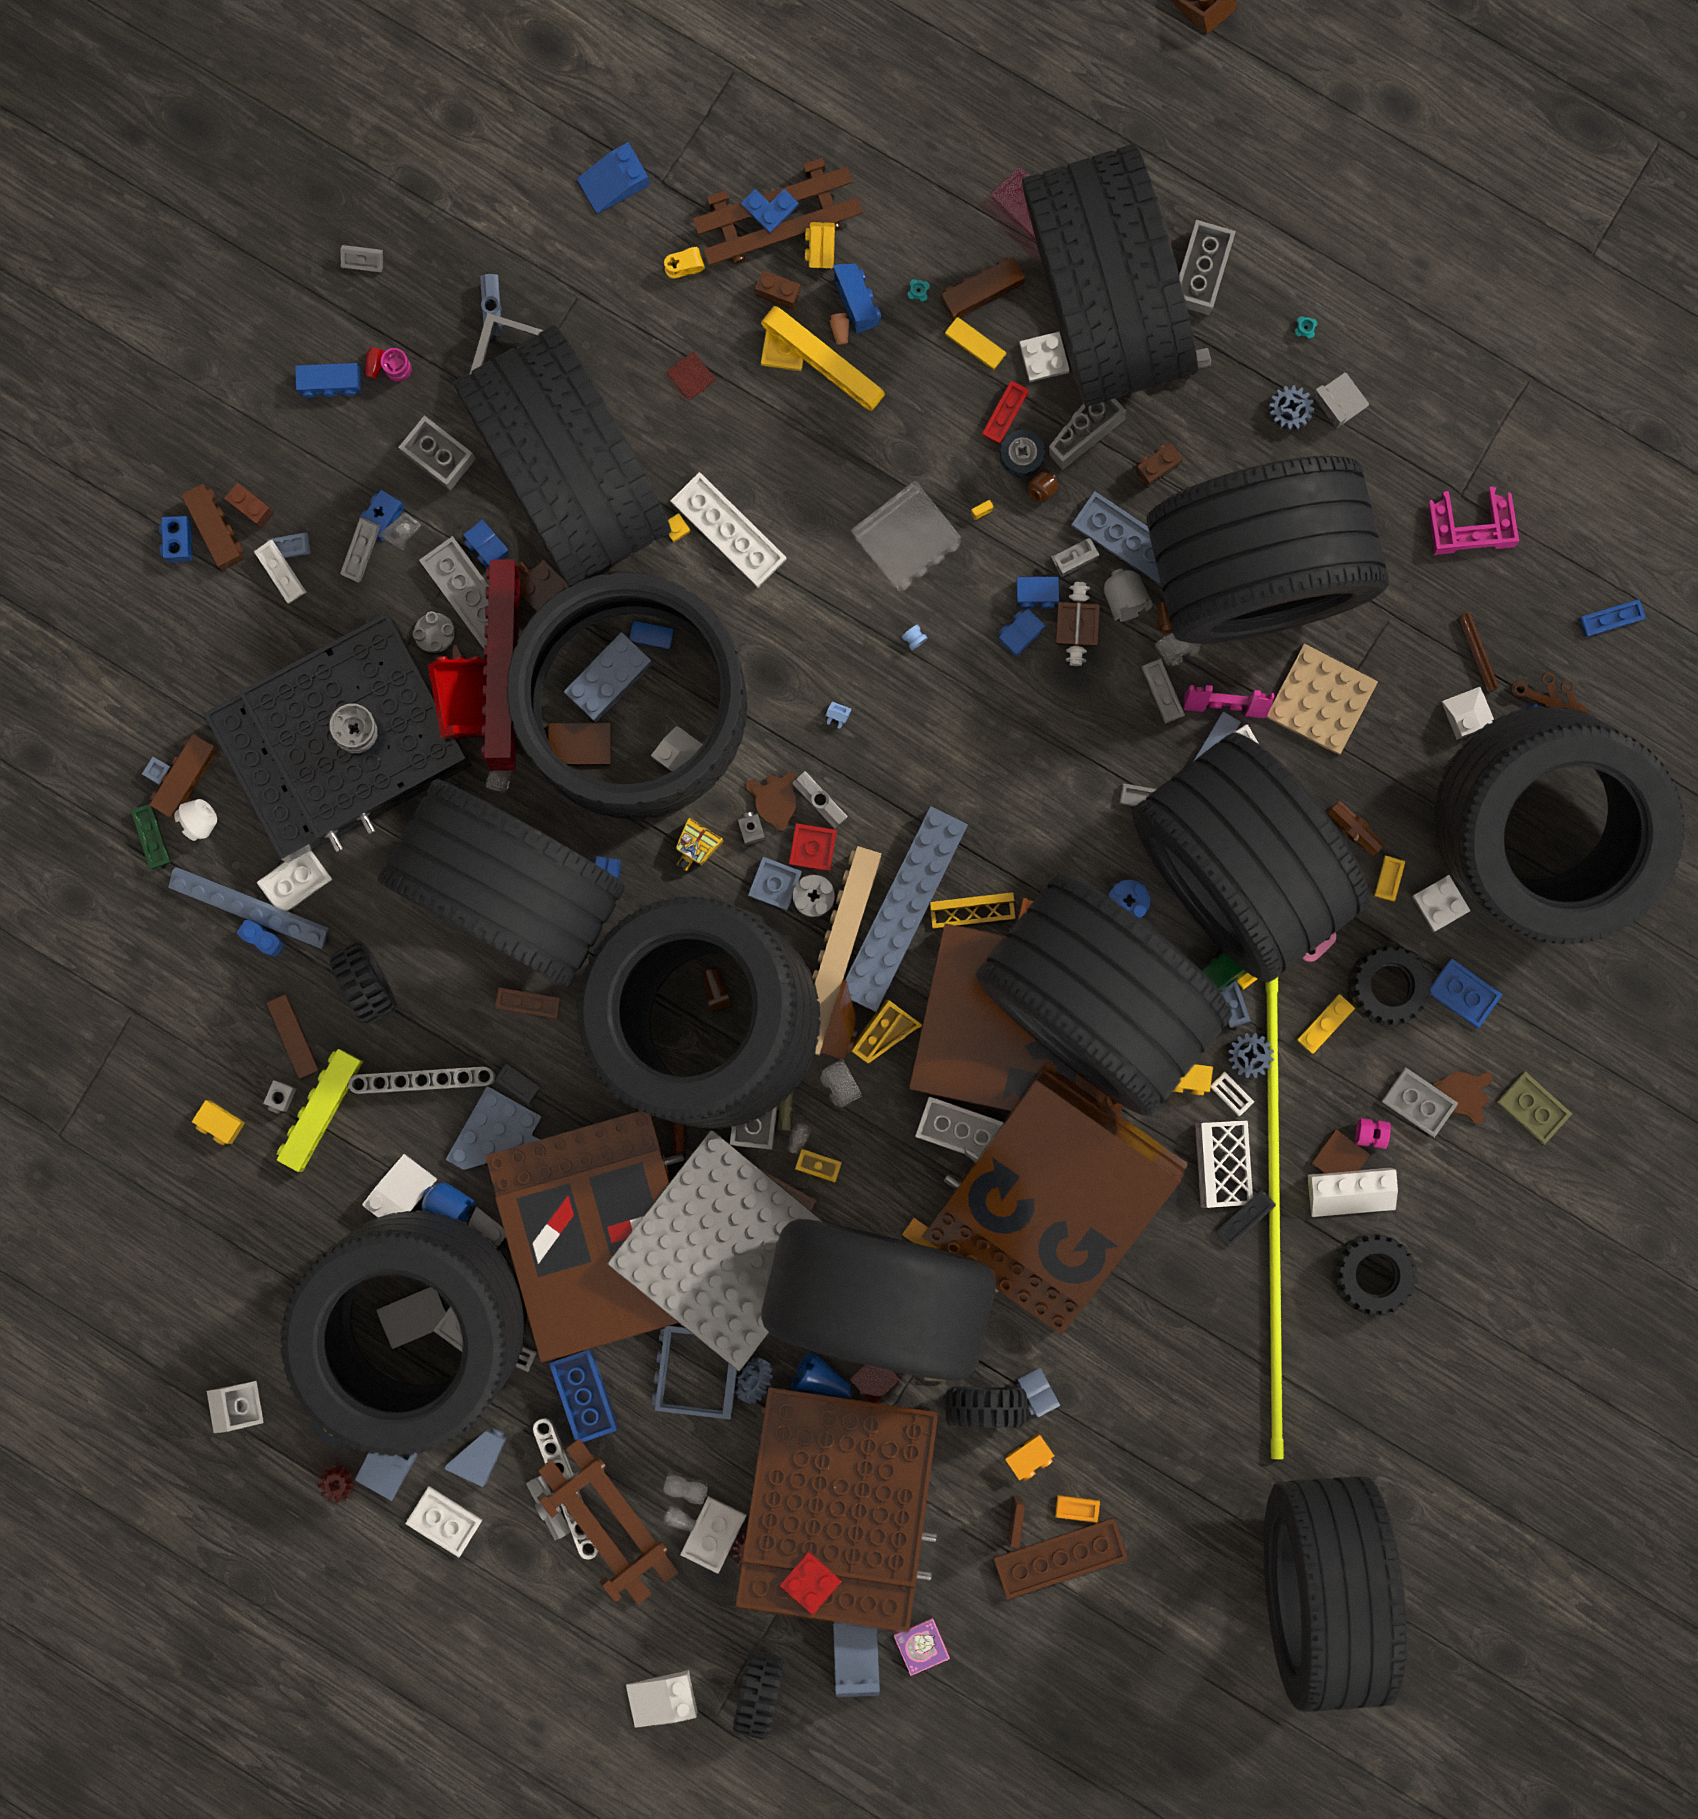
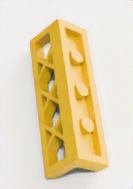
(967, 903)

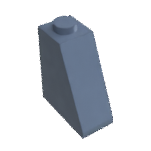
(479, 1458)

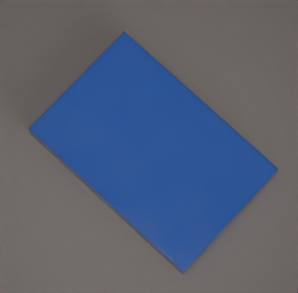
(1464, 993)

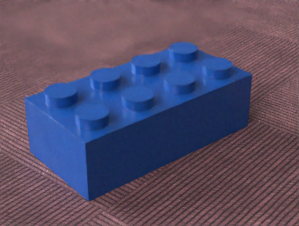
(584, 1395)

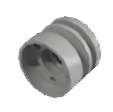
(350, 717)

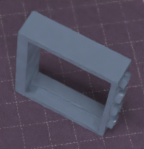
(660, 1379)

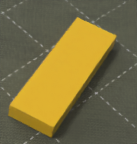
(975, 343)

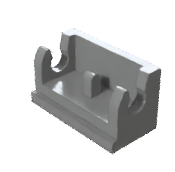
(1075, 557)

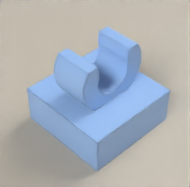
(838, 713)

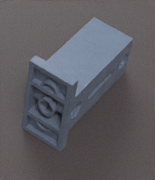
(856, 1661)

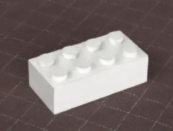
(956, 1127)

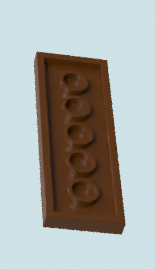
(1060, 1558)

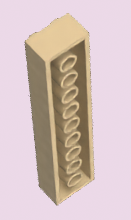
(844, 932)

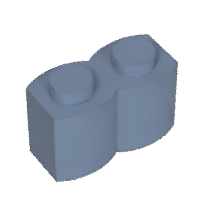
(1038, 1392)

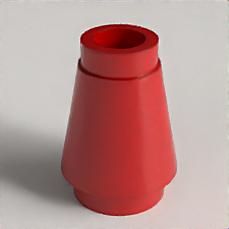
(373, 362)

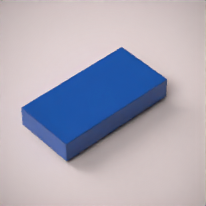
(651, 635)

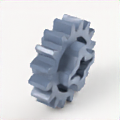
(1292, 416)
(1253, 1045)
(754, 1380)

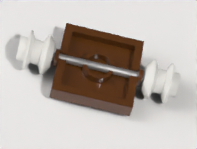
(1077, 624)

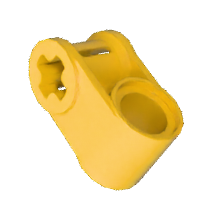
(686, 261)

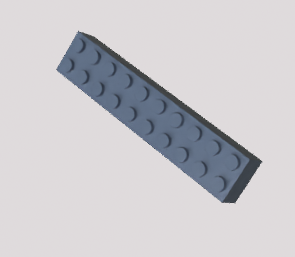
(904, 908)

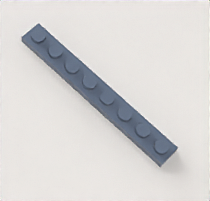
(248, 907)

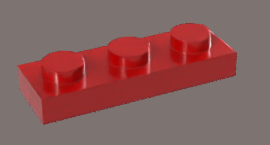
(1005, 412)

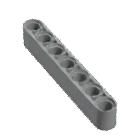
(412, 1080)

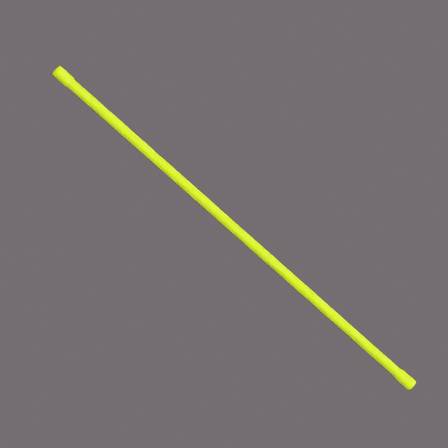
(1277, 1446)

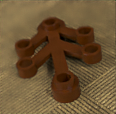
(1555, 699)

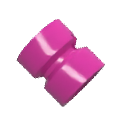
(396, 364)
(1365, 1133)

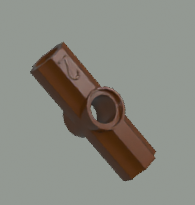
(1355, 828)

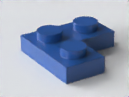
(770, 214)

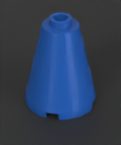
(820, 1378)

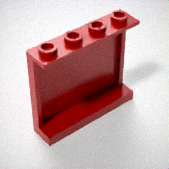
(459, 695)

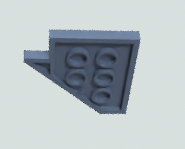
(491, 1128)

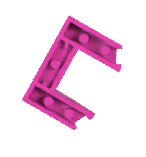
(1500, 533)
(1255, 705)

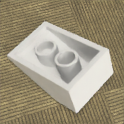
(400, 1188)
(662, 1700)

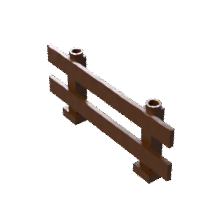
(819, 185)
(565, 1493)

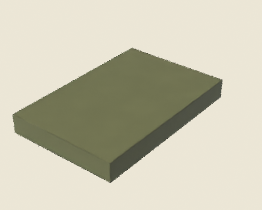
(1534, 1108)

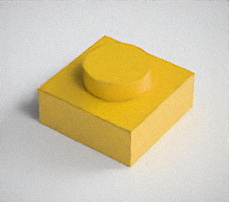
(678, 528)

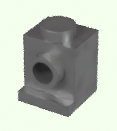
(754, 835)

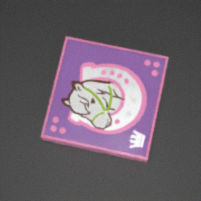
(922, 1647)

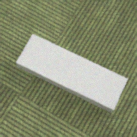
(280, 571)

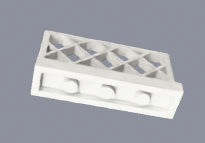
(1206, 1163)

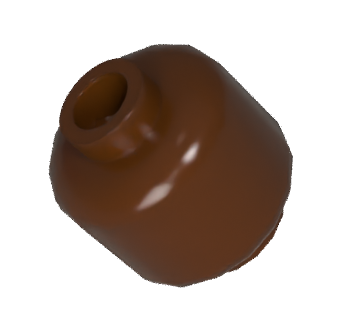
(1043, 486)

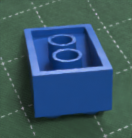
(613, 178)

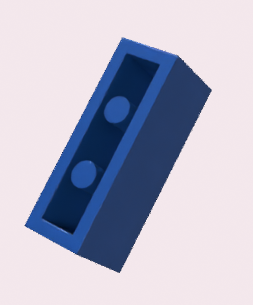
(328, 379)

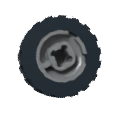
(1022, 453)

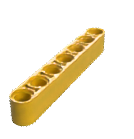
(822, 358)

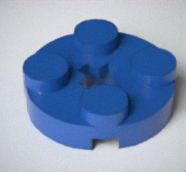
(1138, 893)

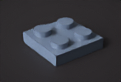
(774, 883)

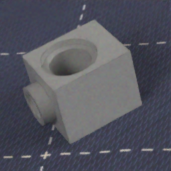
(288, 1093)

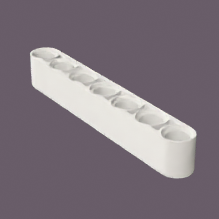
(560, 1457)

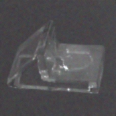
(401, 530)

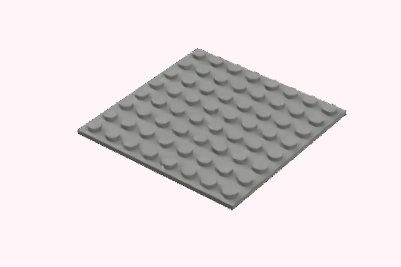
(711, 1248)

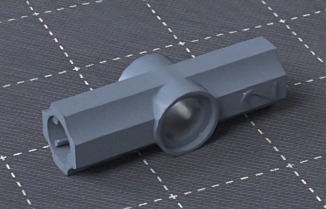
(489, 294)

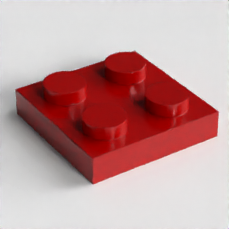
(813, 847)
(810, 1582)

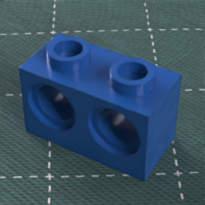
(182, 537)

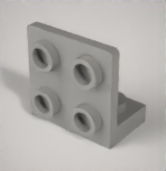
(1340, 400)

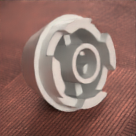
(196, 818)

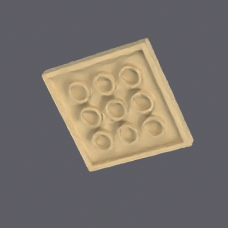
(1321, 699)

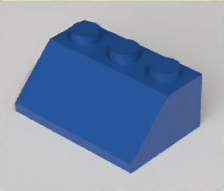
(856, 297)

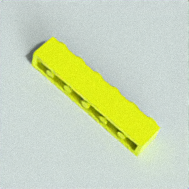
(319, 1110)

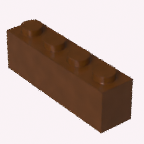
(982, 288)
(212, 526)
(183, 776)

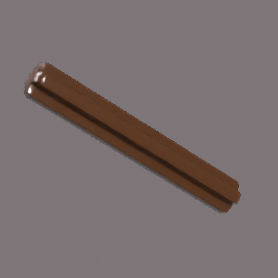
(1478, 652)

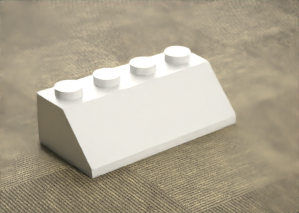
(1353, 1192)

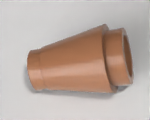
(840, 327)

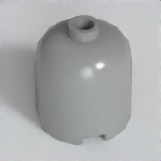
(1126, 595)

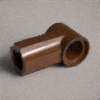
(716, 994)

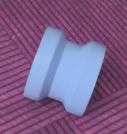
(914, 637)

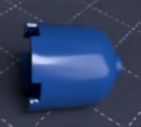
(447, 1201)

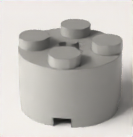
(807, 886)

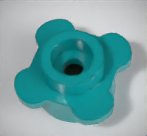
(918, 284)
(1310, 323)

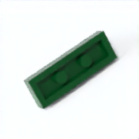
(151, 836)

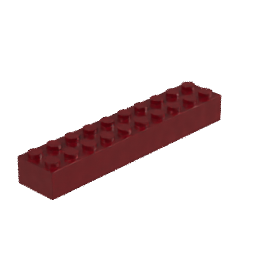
(502, 638)

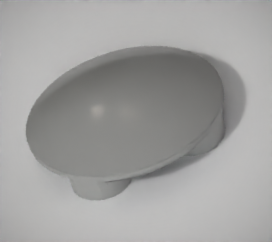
(434, 632)

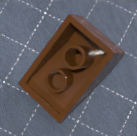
(1206, 13)
(840, 1031)

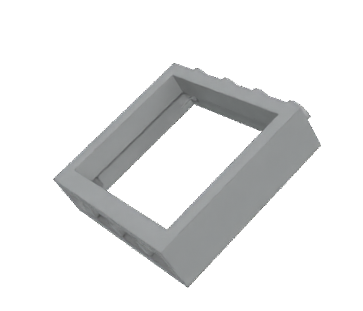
(487, 331)

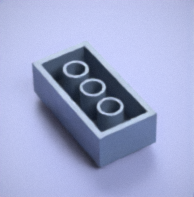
(608, 677)

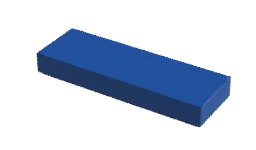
(1612, 618)

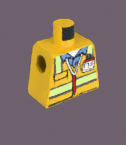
(696, 844)

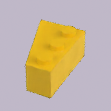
(883, 1031)

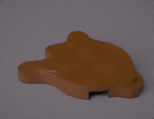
(775, 800)
(1466, 1092)

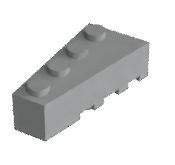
(1085, 430)

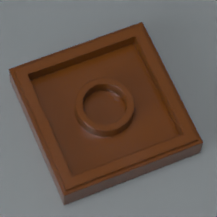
(1340, 1155)

